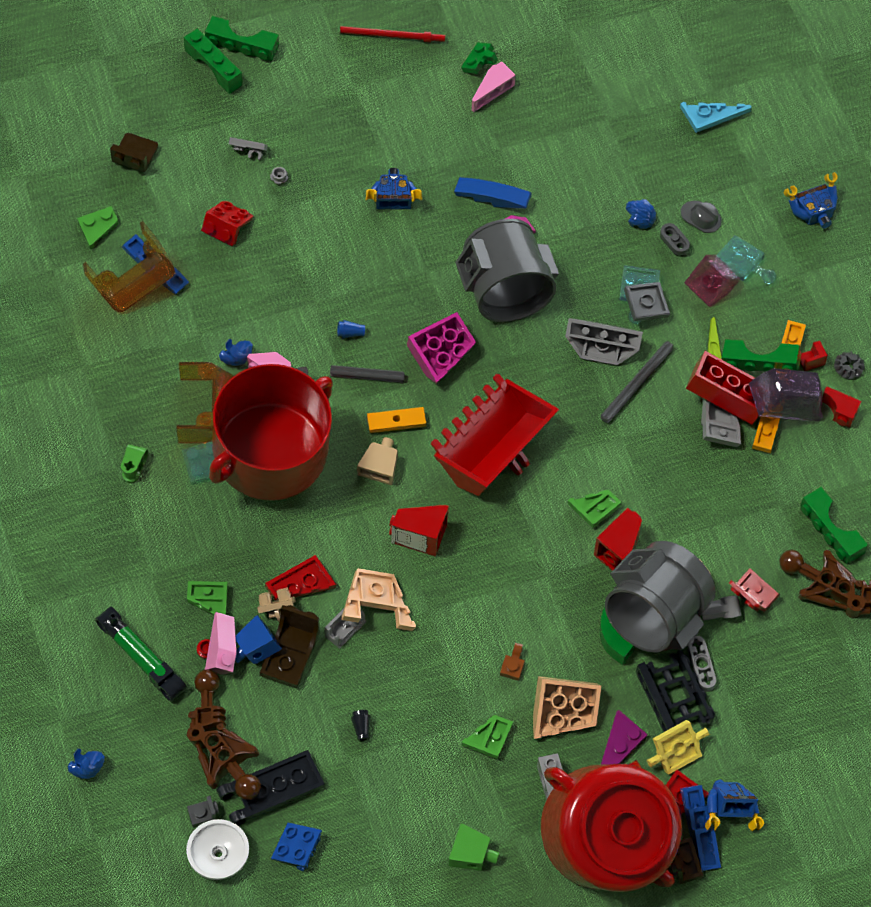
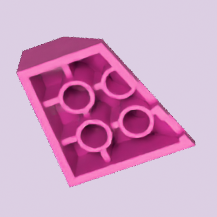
(440, 346)

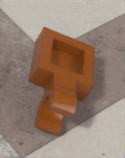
(513, 665)

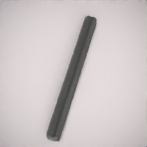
(636, 382)

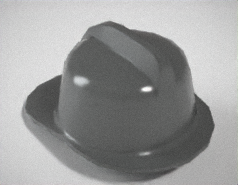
(701, 215)

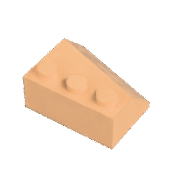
(564, 706)

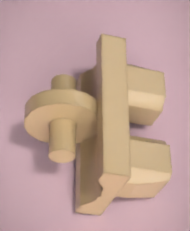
(267, 604)

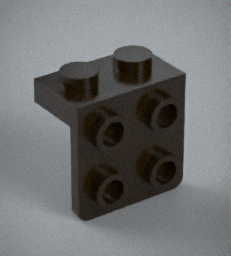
(134, 152)
(686, 863)

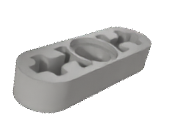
(704, 655)

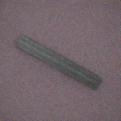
(367, 373)

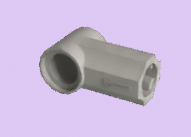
(726, 607)

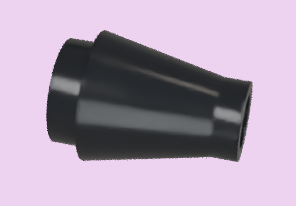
(361, 724)

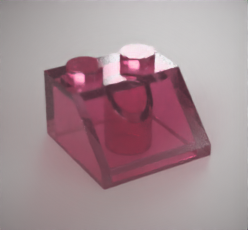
(712, 280)

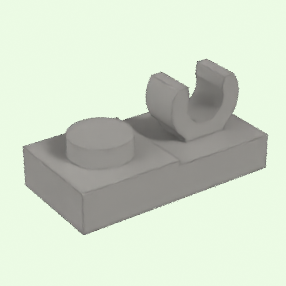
(239, 144)

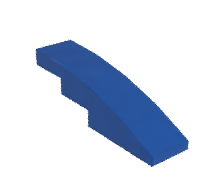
(496, 193)
(134, 248)
(696, 817)

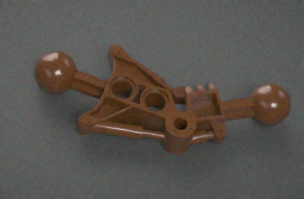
(840, 577)
(209, 727)

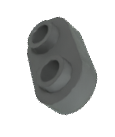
(676, 239)

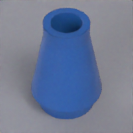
(349, 329)

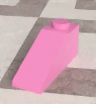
(496, 82)
(222, 645)

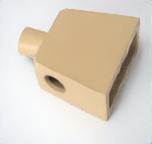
(379, 462)

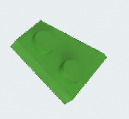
(97, 225)
(595, 507)
(208, 595)
(489, 737)

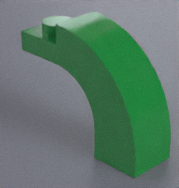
(612, 642)

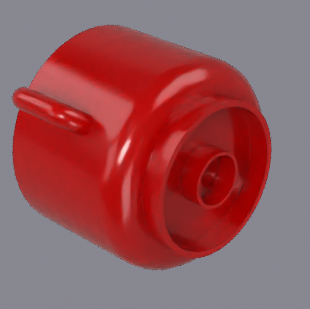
(271, 431)
(611, 827)

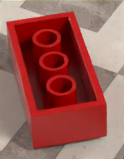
(723, 386)

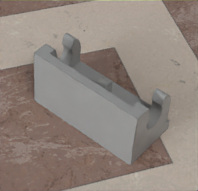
(340, 631)

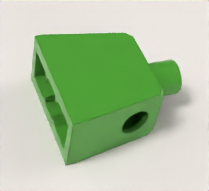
(471, 850)

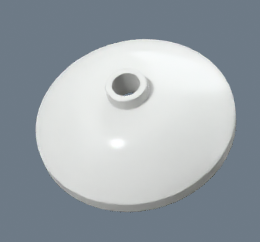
(217, 837)

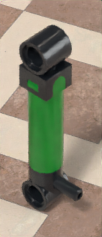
(159, 672)

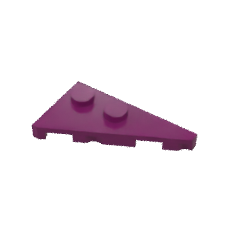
(623, 739)

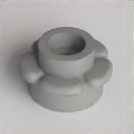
(279, 171)

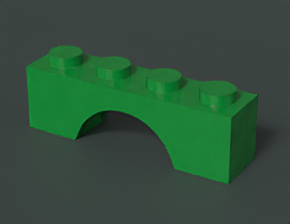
(260, 45)
(226, 73)
(784, 357)
(847, 544)

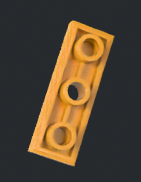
(386, 420)

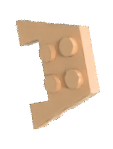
(376, 591)

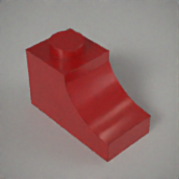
(842, 405)

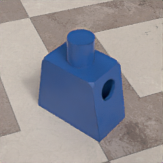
(255, 642)

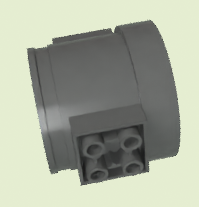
(507, 270)
(659, 597)

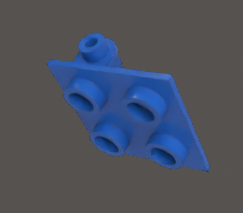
(297, 845)

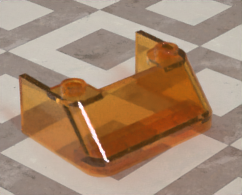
(138, 281)
(203, 430)

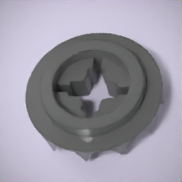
(845, 370)

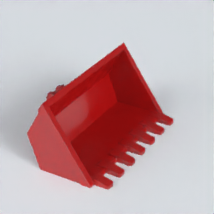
(492, 435)

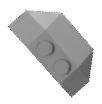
(602, 341)

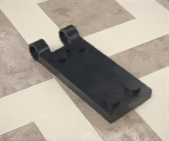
(279, 785)

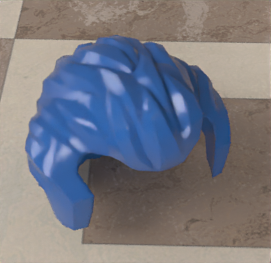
(641, 213)
(236, 354)
(86, 765)

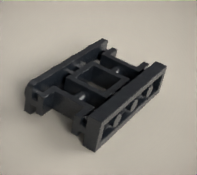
(659, 699)

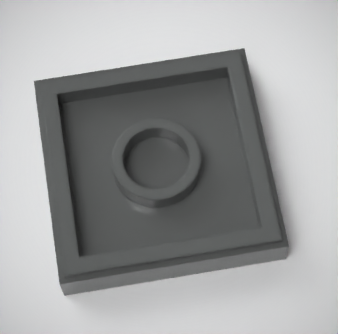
(646, 301)

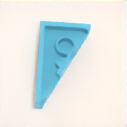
(708, 115)

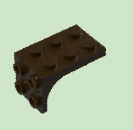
(297, 638)

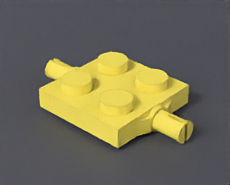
(677, 747)

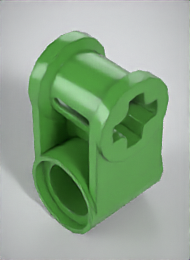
(133, 462)

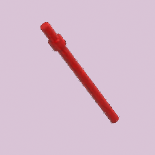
(426, 36)

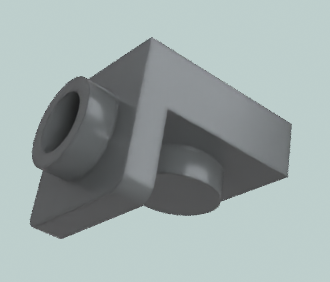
(202, 812)

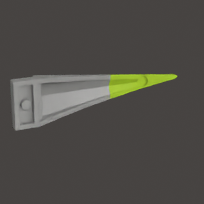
(718, 423)

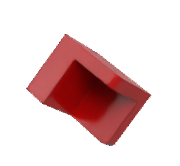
(814, 358)

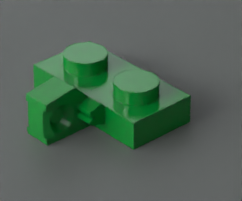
(479, 56)

